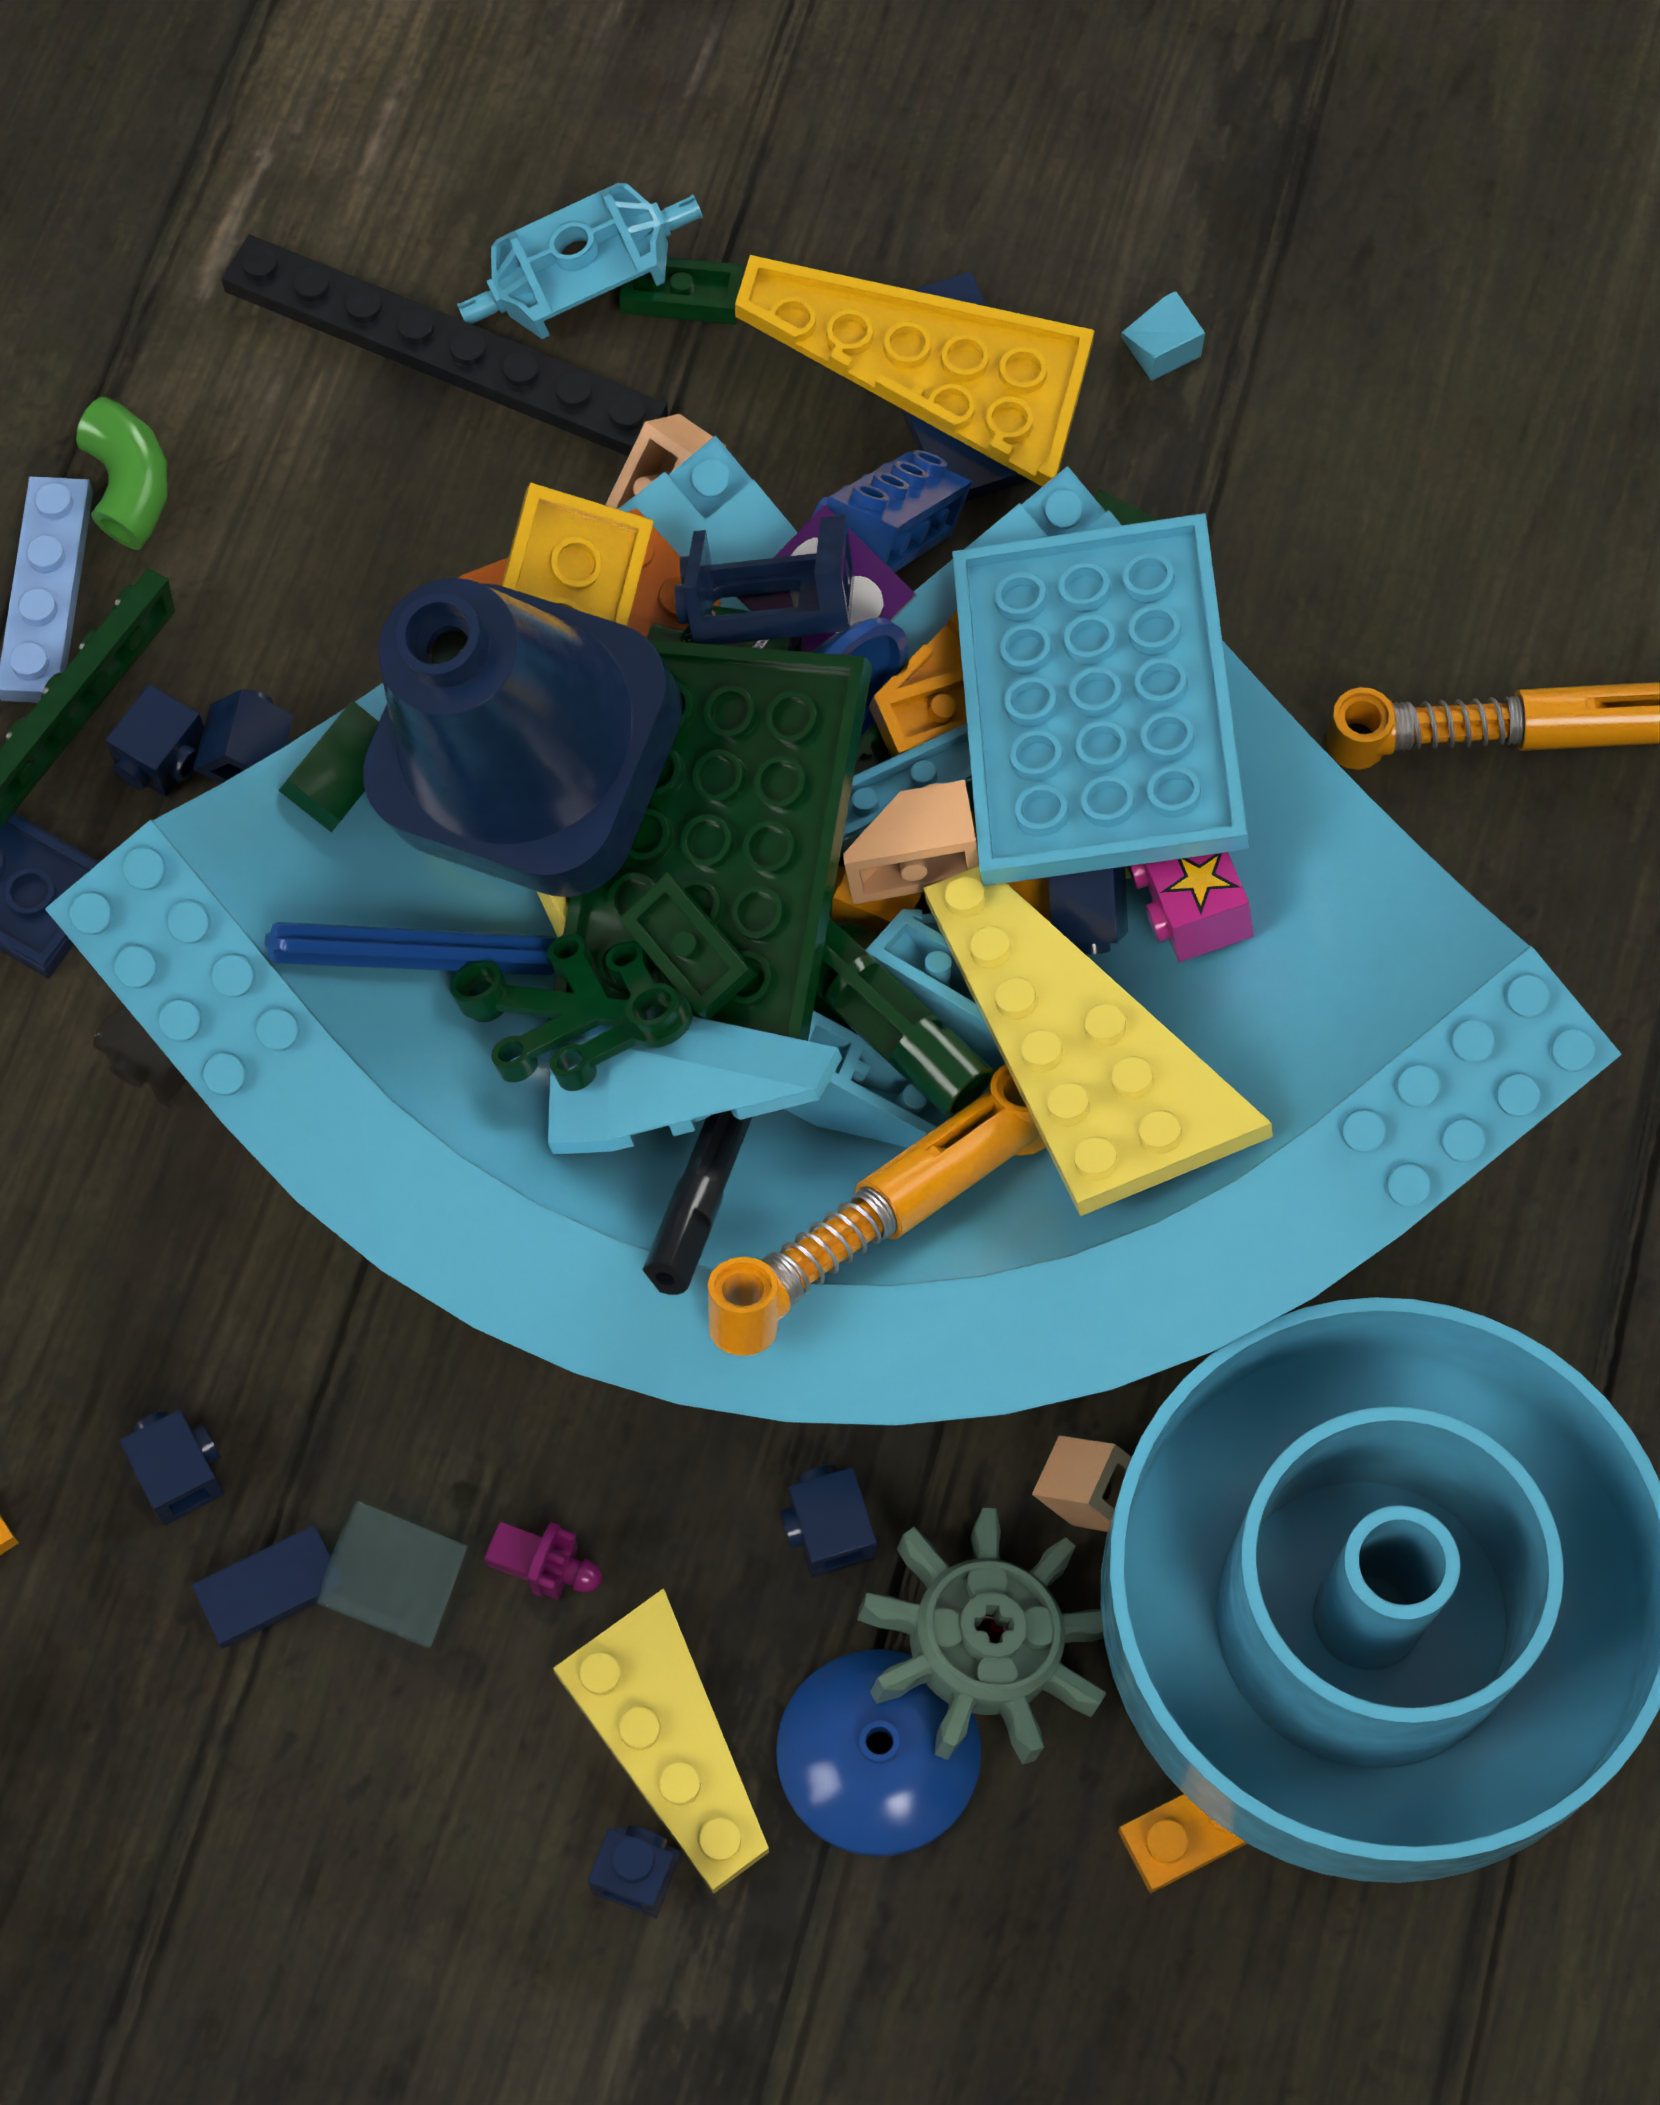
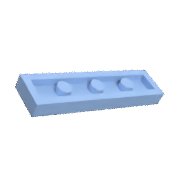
(44, 586)

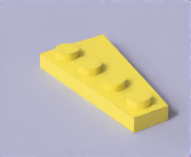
(660, 1726)

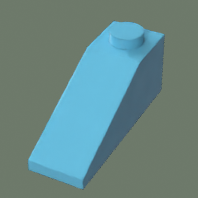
(867, 1093)

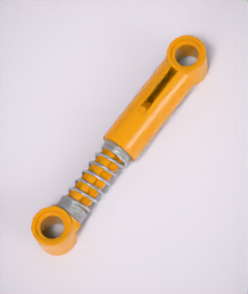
(1529, 719)
(753, 1294)

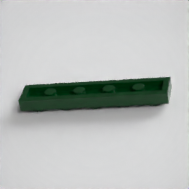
(82, 687)

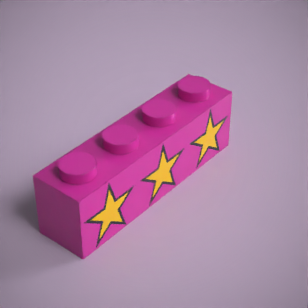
(1195, 903)

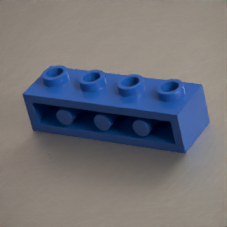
(902, 506)

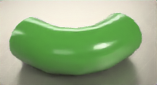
(134, 469)

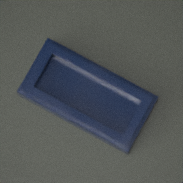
(264, 1587)

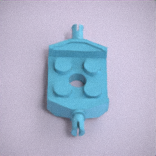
(539, 282)

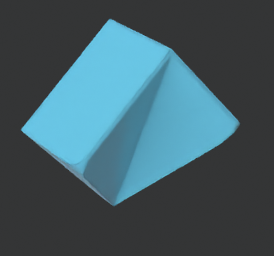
(1165, 337)

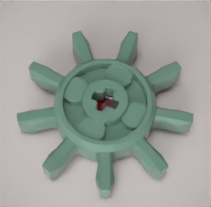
(961, 1661)

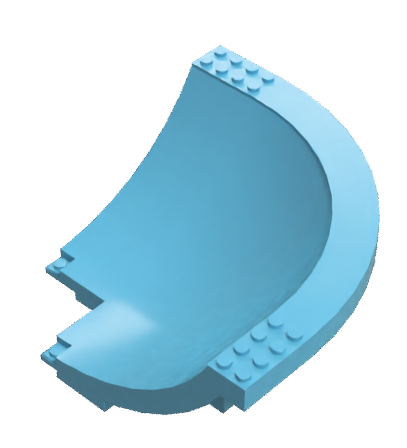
(1365, 1019)

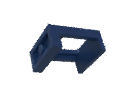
(821, 578)

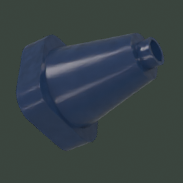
(524, 744)

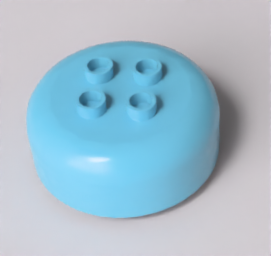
(1386, 1589)

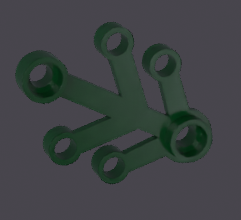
(649, 1018)

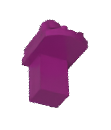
(542, 1561)

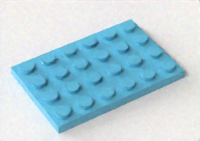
(1097, 701)

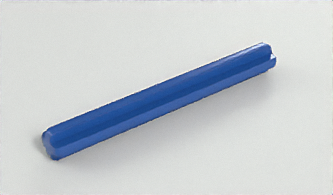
(406, 948)

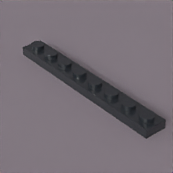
(440, 345)

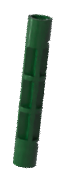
(899, 1025)

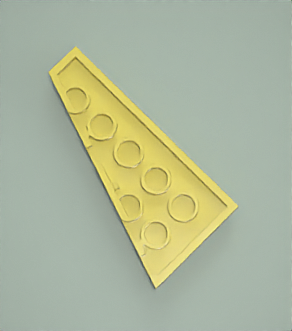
(1096, 1069)

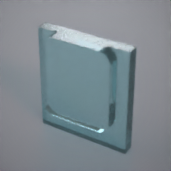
(391, 1574)

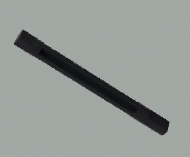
(695, 1204)

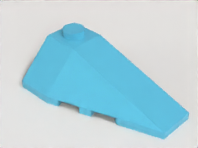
(676, 1085)

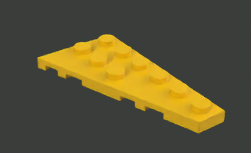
(961, 366)

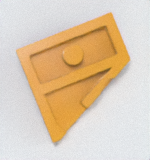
(925, 695)

